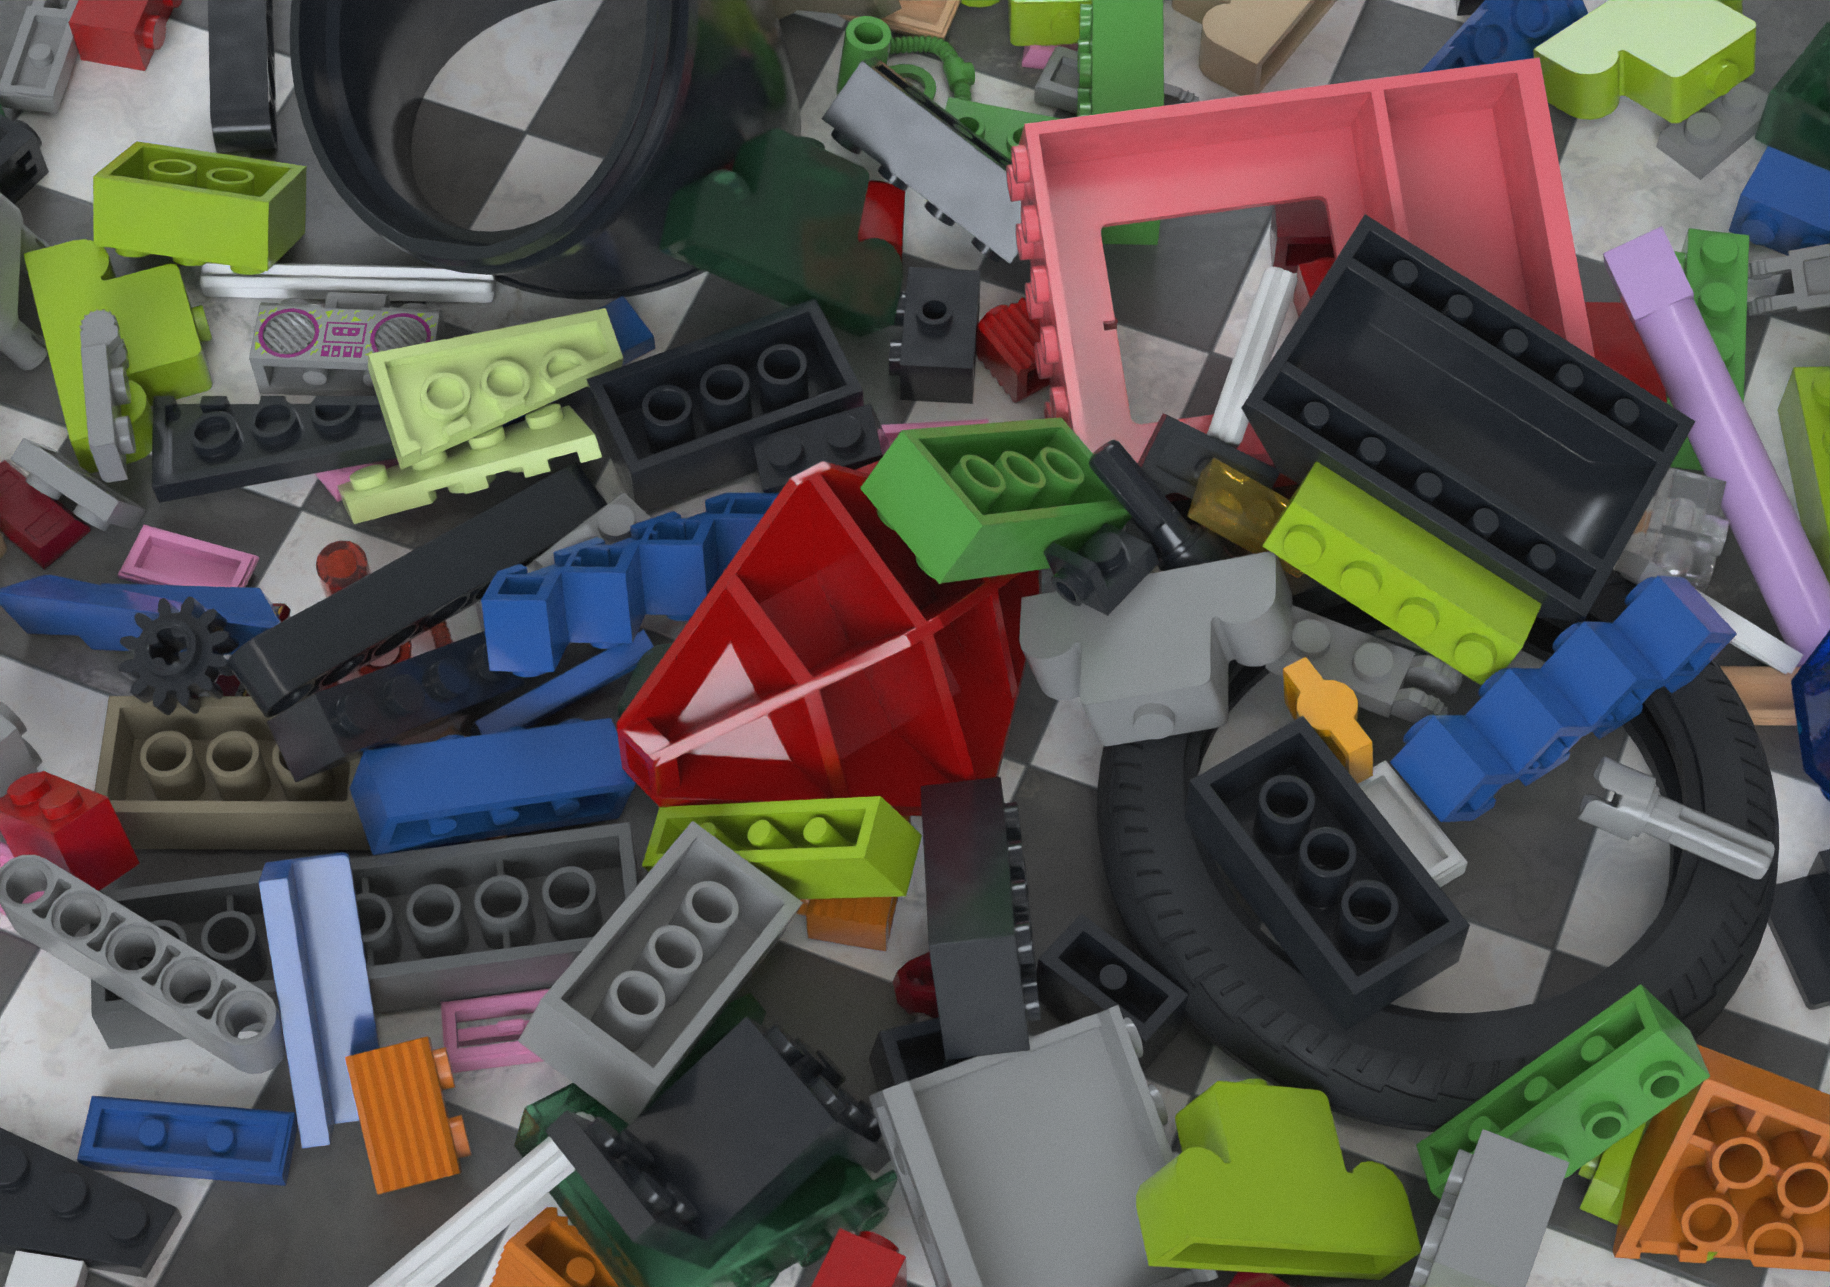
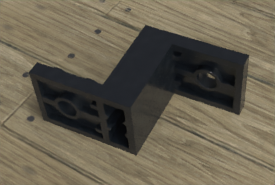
(723, 1144)

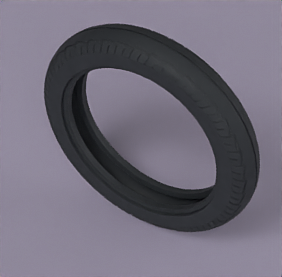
(1408, 1062)

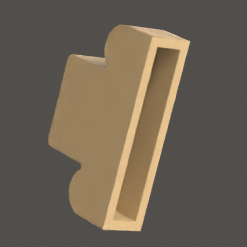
(1250, 39)

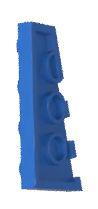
(1505, 32)

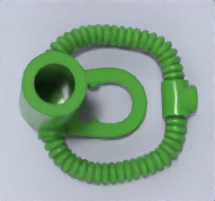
(872, 37)

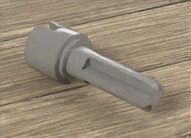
(1640, 809)

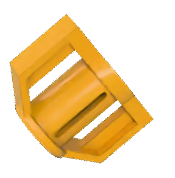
(1332, 713)

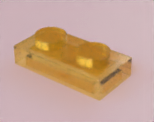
(1237, 508)

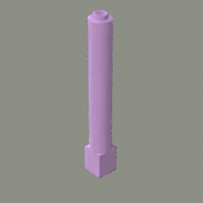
(1723, 436)

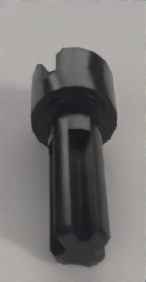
(1161, 521)

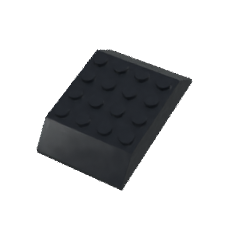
(1466, 420)

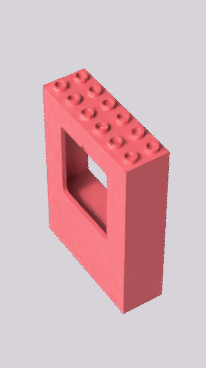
(1436, 156)

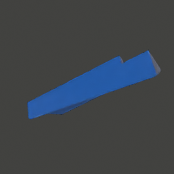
(107, 610)

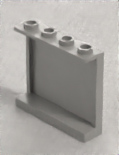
(1034, 1161)

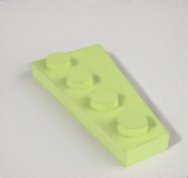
(477, 381)
(471, 464)

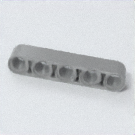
(159, 986)

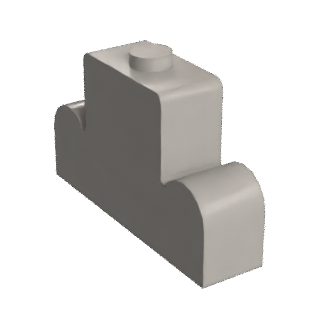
(1164, 650)

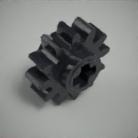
(161, 646)

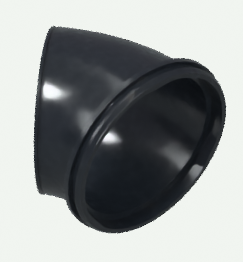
(702, 90)

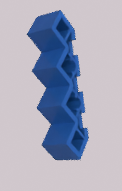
(606, 590)
(1538, 714)

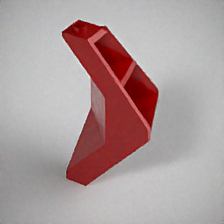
(830, 666)

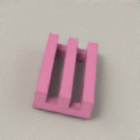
(485, 1008)

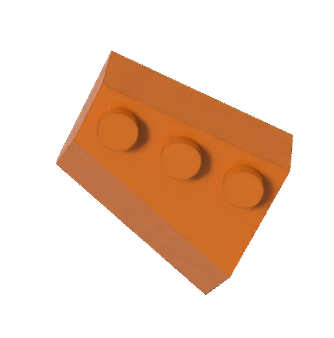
(1733, 1173)

